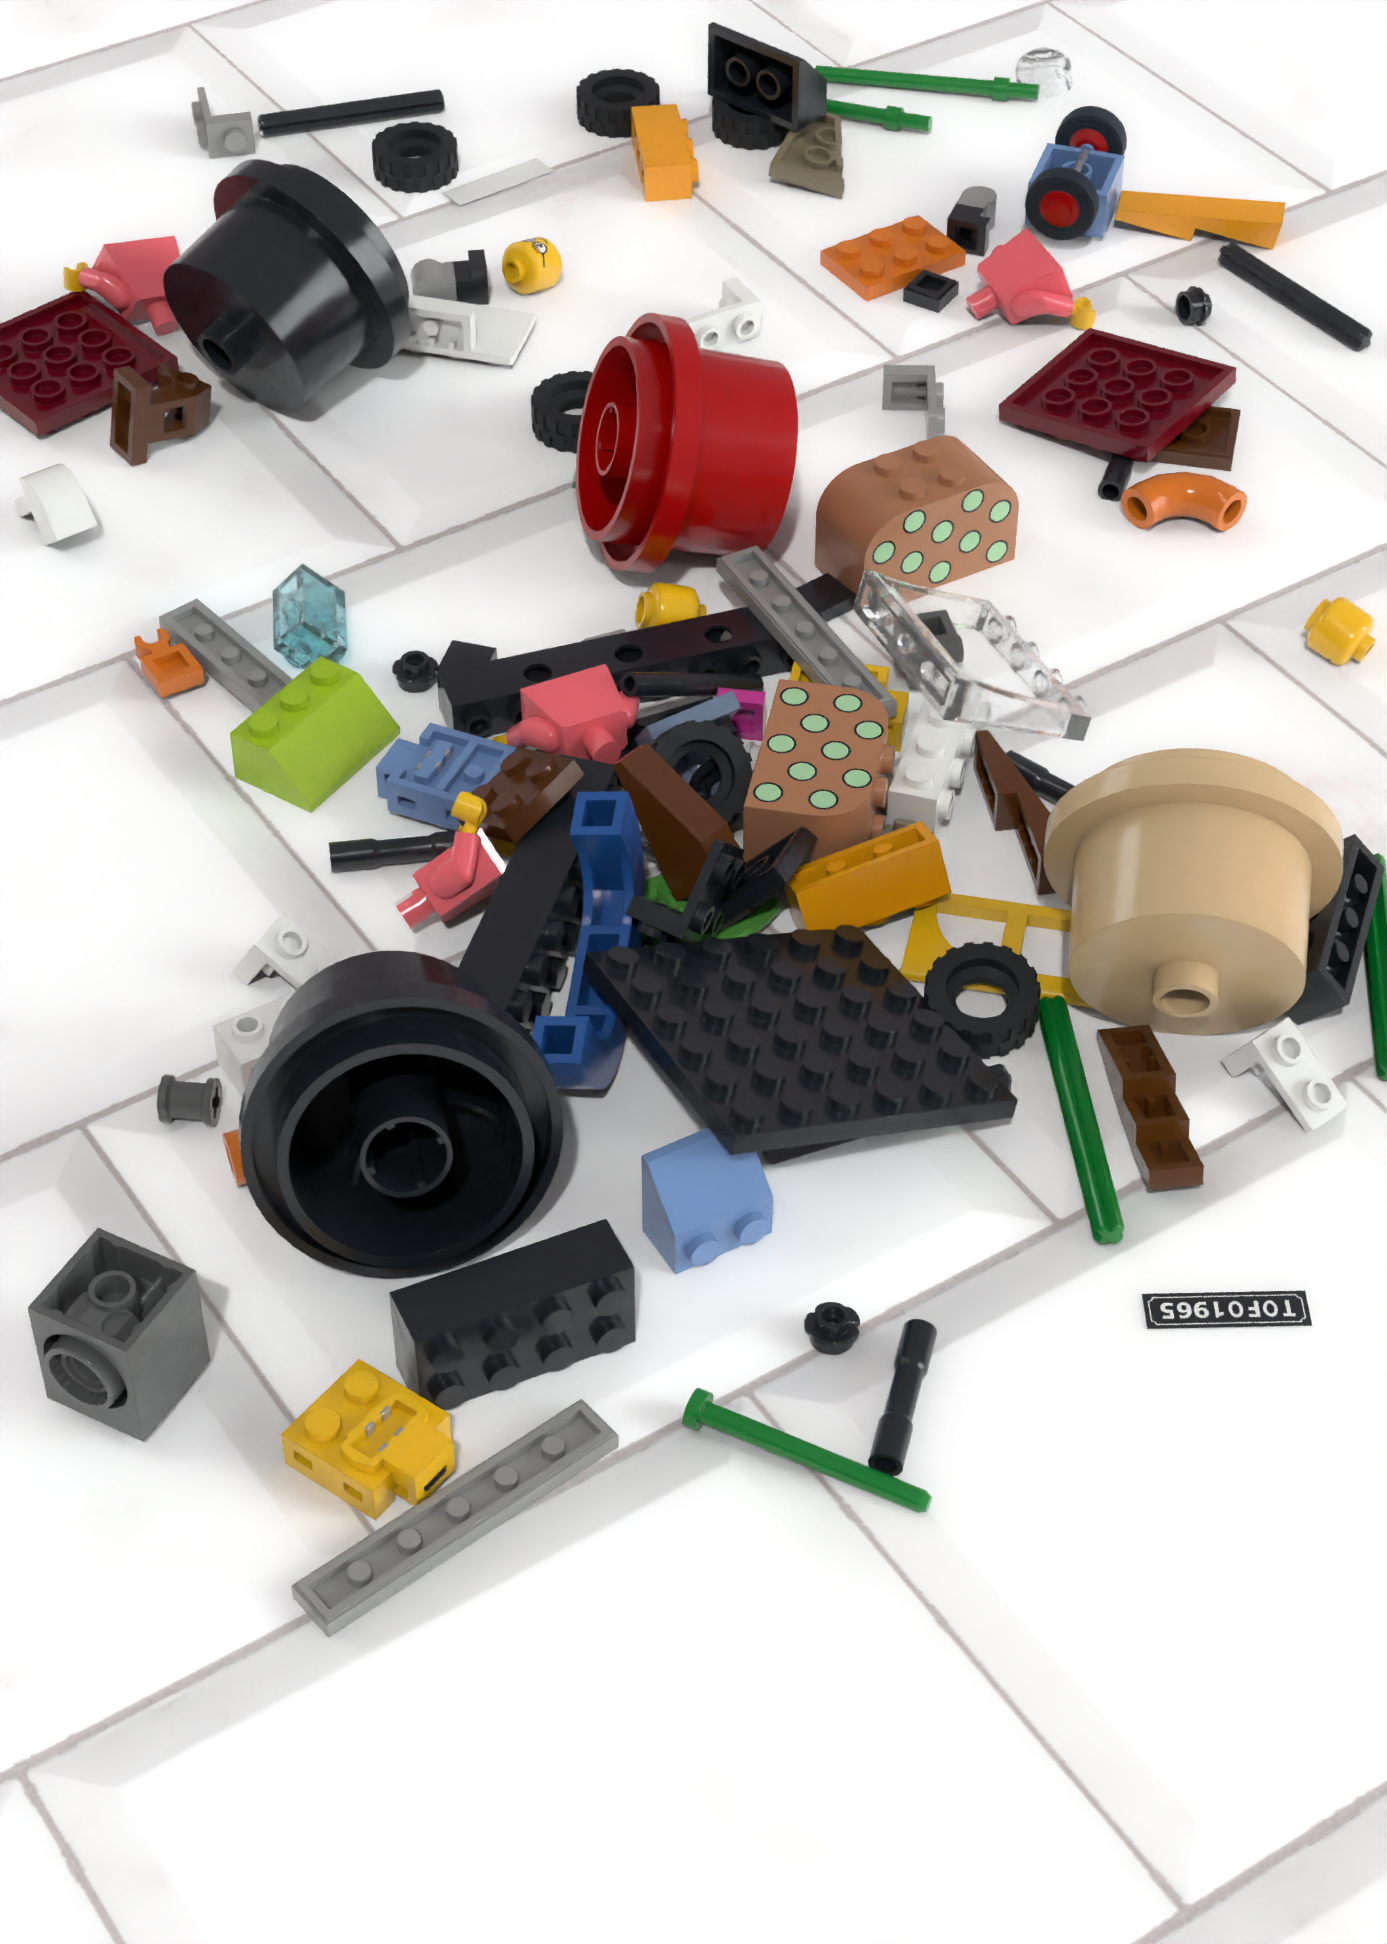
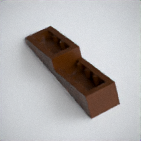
(1012, 804)

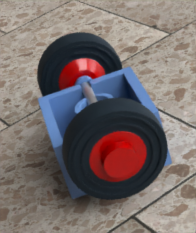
(1078, 176)

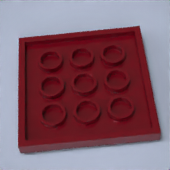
(64, 357)
(1117, 394)

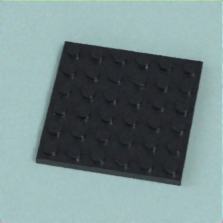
(796, 1038)

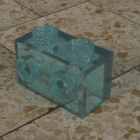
(309, 618)

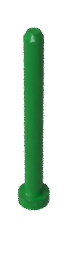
(702, 1411)

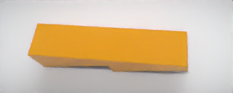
(1180, 215)

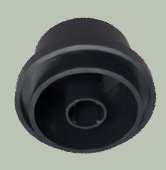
(288, 286)
(398, 1118)

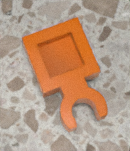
(167, 666)

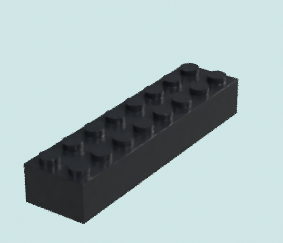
(535, 910)

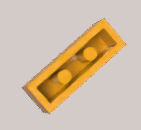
(663, 152)
(869, 881)

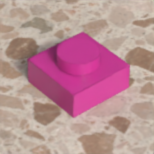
(751, 716)

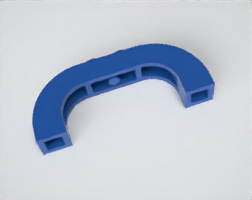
(590, 1038)

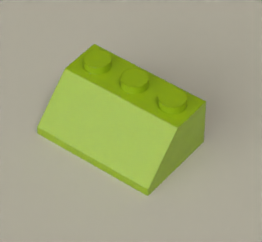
(312, 735)

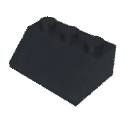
(764, 79)

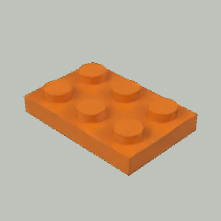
(891, 257)

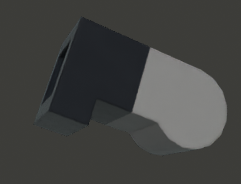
(973, 219)
(453, 280)

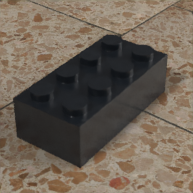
(514, 1316)

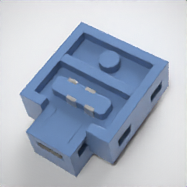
(429, 776)

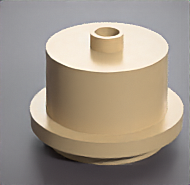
(1192, 888)

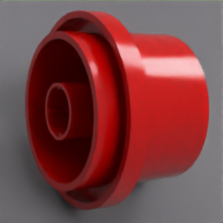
(682, 447)

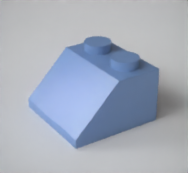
(702, 1200)

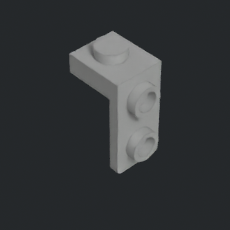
(223, 134)
(915, 390)

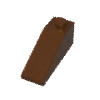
(672, 817)

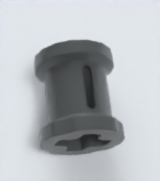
(189, 1100)

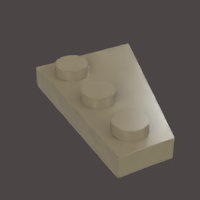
(812, 157)

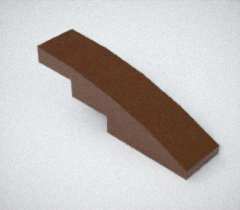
(1149, 1107)

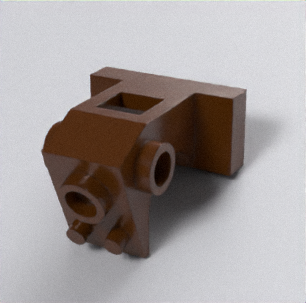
(140, 412)

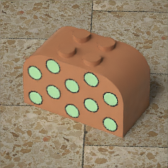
(916, 516)
(819, 770)

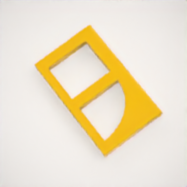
(928, 943)

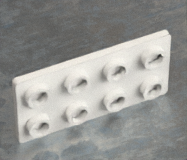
(467, 330)

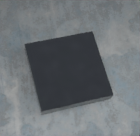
(768, 872)

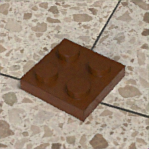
(524, 792)

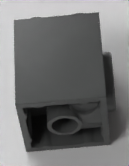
(120, 1333)

